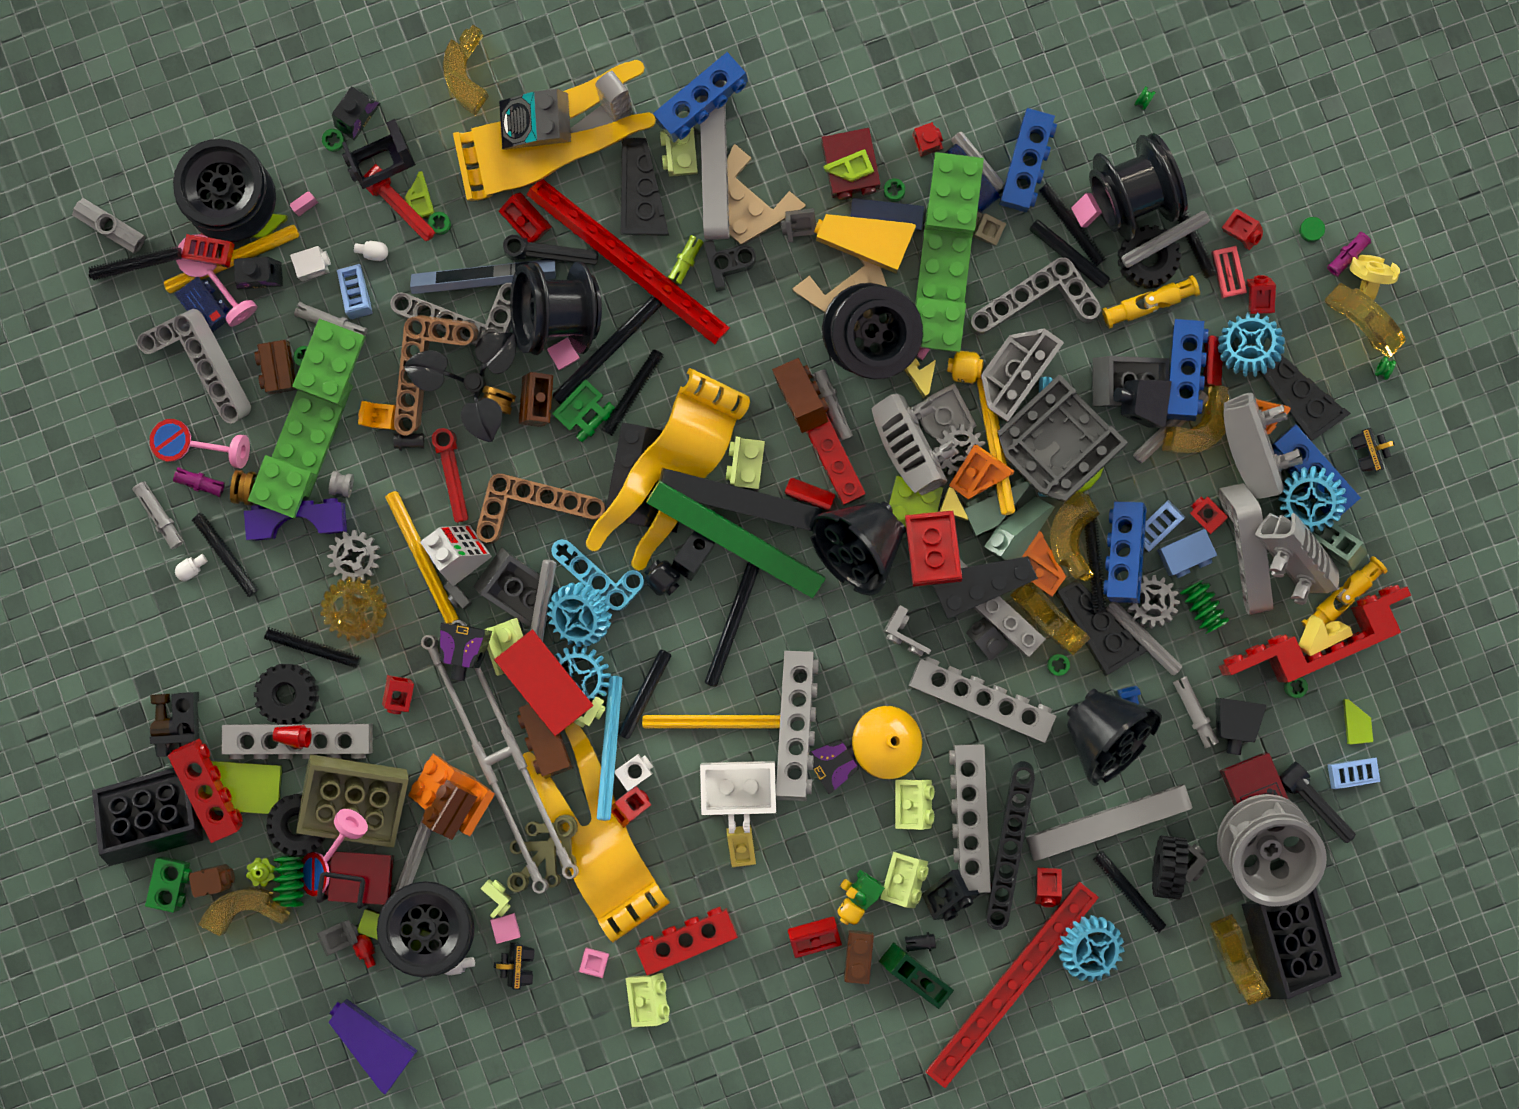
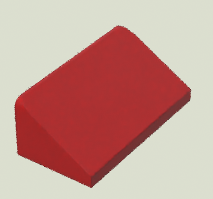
(524, 218)
(1214, 364)
(809, 494)
(814, 937)

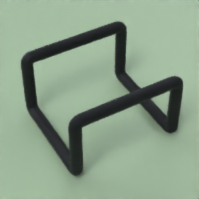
(320, 898)

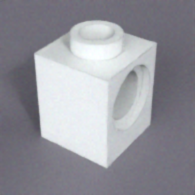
(310, 263)
(624, 776)

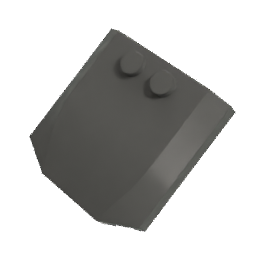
(1059, 441)

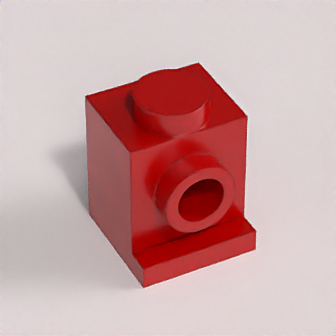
(927, 139)
(1215, 521)
(402, 703)
(637, 799)

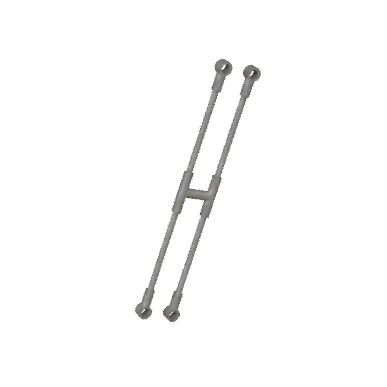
(486, 762)

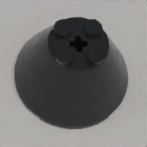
(858, 544)
(1110, 733)

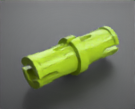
(685, 259)

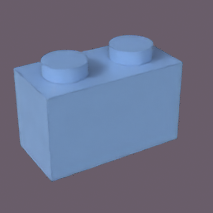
(1187, 553)

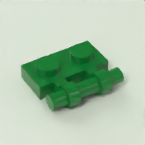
(579, 405)

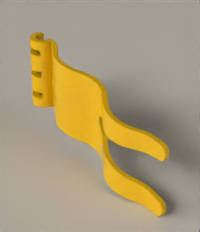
(519, 167)
(688, 444)
(607, 860)

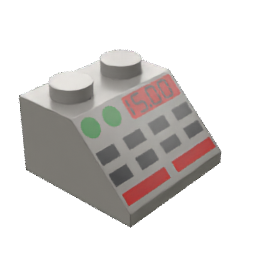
(455, 551)

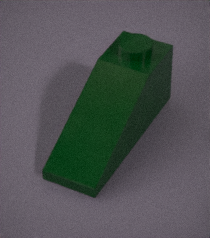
(915, 975)

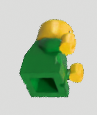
(861, 896)

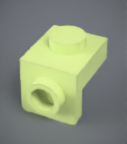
(595, 712)
(496, 892)

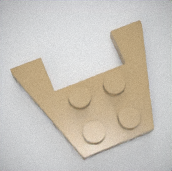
(747, 212)
(811, 292)

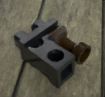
(179, 728)

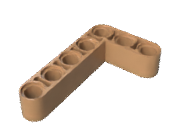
(422, 340)
(534, 498)

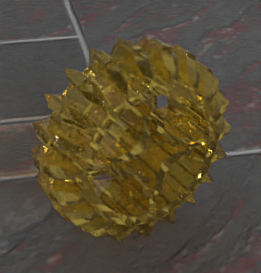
(359, 626)

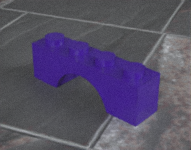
(326, 517)

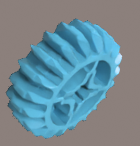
(1241, 329)
(1323, 498)
(592, 617)
(569, 658)
(1104, 946)

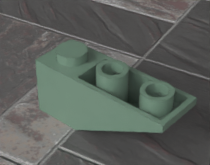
(986, 514)

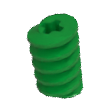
(1204, 606)
(288, 881)

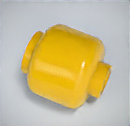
(965, 367)

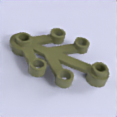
(545, 850)

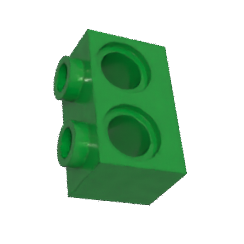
(161, 881)

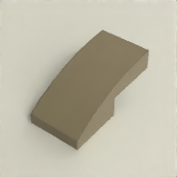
(988, 228)

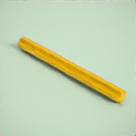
(247, 251)
(992, 426)
(421, 557)
(711, 721)

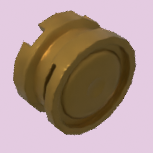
(504, 401)
(241, 487)

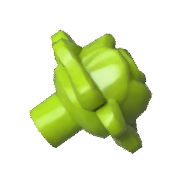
(260, 872)

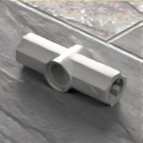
(97, 218)

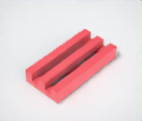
(1221, 281)

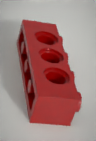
(836, 463)
(203, 803)
(654, 962)

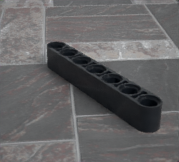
(741, 499)
(1010, 857)

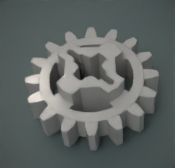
(969, 442)
(349, 545)
(1159, 609)

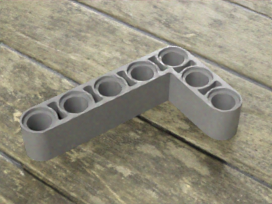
(614, 104)
(1034, 293)
(491, 326)
(206, 358)
(1252, 554)

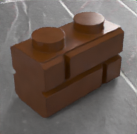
(276, 367)
(536, 399)
(449, 809)
(211, 880)
(858, 957)

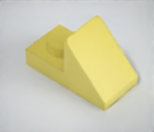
(921, 378)
(952, 502)
(1320, 636)
(741, 847)

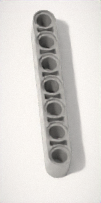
(715, 173)
(1109, 822)

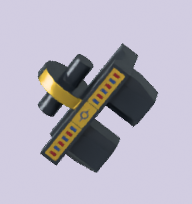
(1367, 439)
(516, 976)

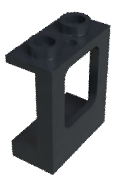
(394, 143)

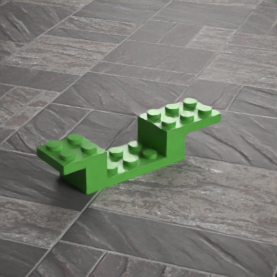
(947, 249)
(311, 421)

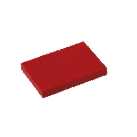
(933, 548)

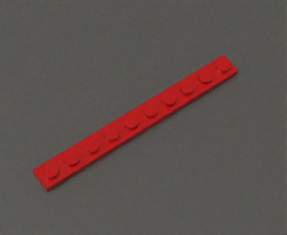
(628, 261)
(1011, 985)

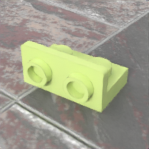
(680, 155)
(746, 463)
(502, 638)
(914, 804)
(904, 880)
(647, 1000)

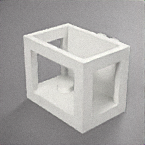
(738, 790)

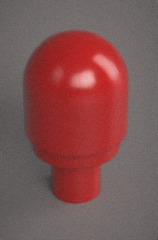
(364, 950)

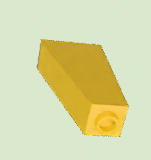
(867, 239)

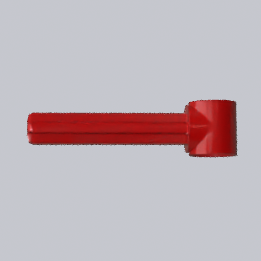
(401, 207)
(451, 474)

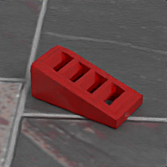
(226, 254)

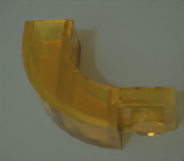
(454, 66)
(1369, 317)
(1206, 432)
(1066, 532)
(1049, 618)
(224, 909)
(1238, 961)

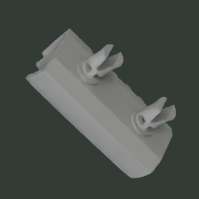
(907, 444)
(1252, 448)
(1298, 555)

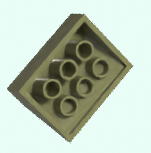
(366, 788)

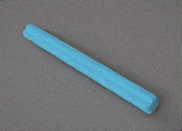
(609, 748)

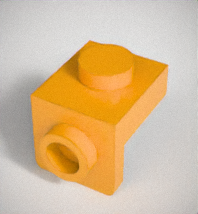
(377, 415)

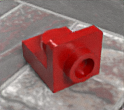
(1243, 229)
(1261, 295)
(1048, 887)

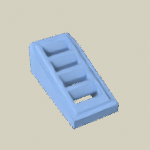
(358, 306)
(1171, 524)
(1334, 774)

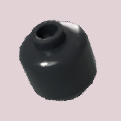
(662, 577)

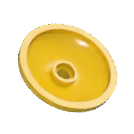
(873, 742)

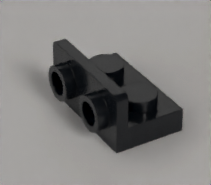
(949, 896)

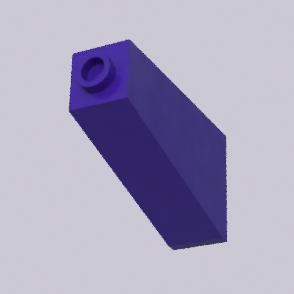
(372, 1044)

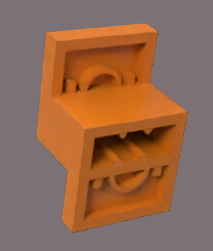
(435, 774)

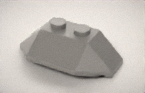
(1017, 369)

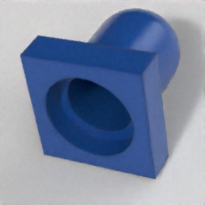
(1130, 693)

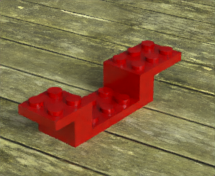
(1285, 654)

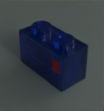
(200, 296)

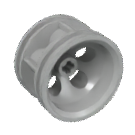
(1247, 833)

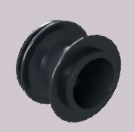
(219, 163)
(1138, 186)
(554, 308)
(892, 354)
(397, 913)

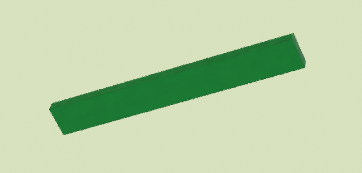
(735, 539)

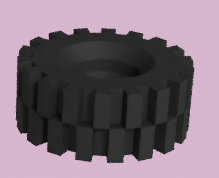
(1150, 275)
(304, 690)
(279, 833)
(1170, 867)

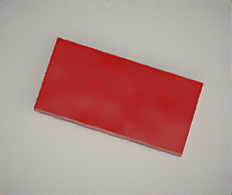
(543, 682)

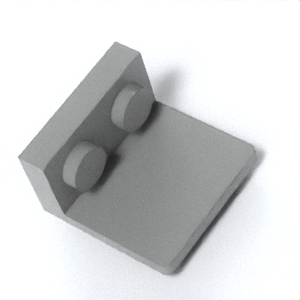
(899, 620)

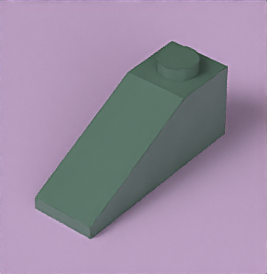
(1019, 530)
(1340, 544)

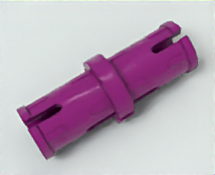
(1347, 253)
(199, 482)

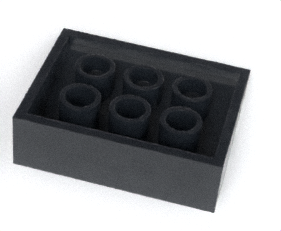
(631, 445)
(144, 817)
(1292, 946)

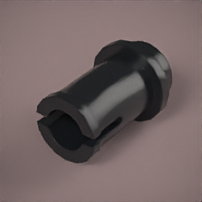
(408, 441)
(922, 942)

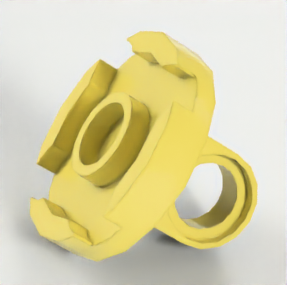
(1373, 273)

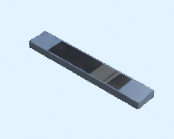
(473, 277)

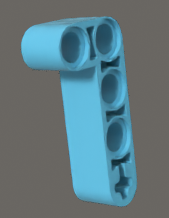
(593, 572)

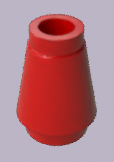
(293, 736)

